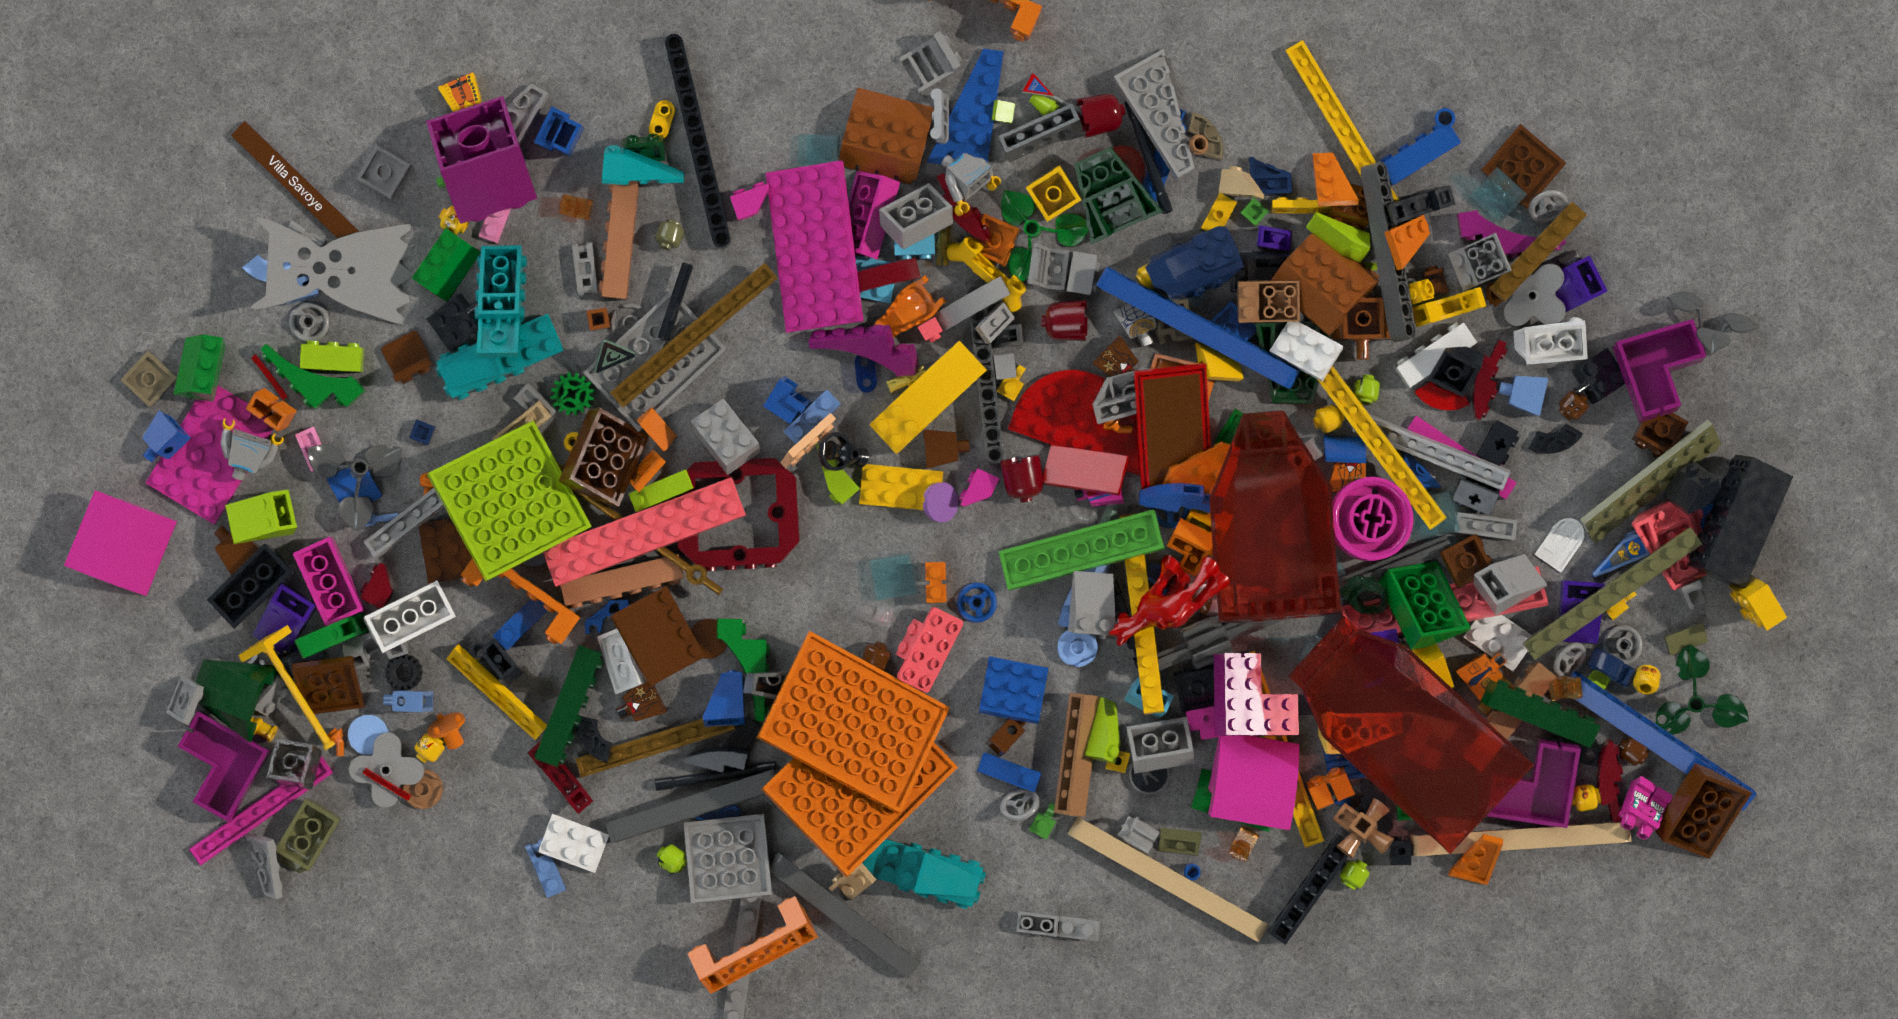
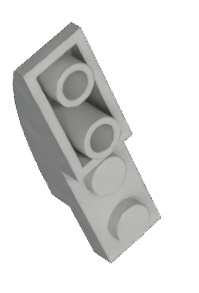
(1058, 925)

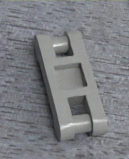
(940, 116)
(585, 268)

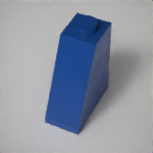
(727, 701)

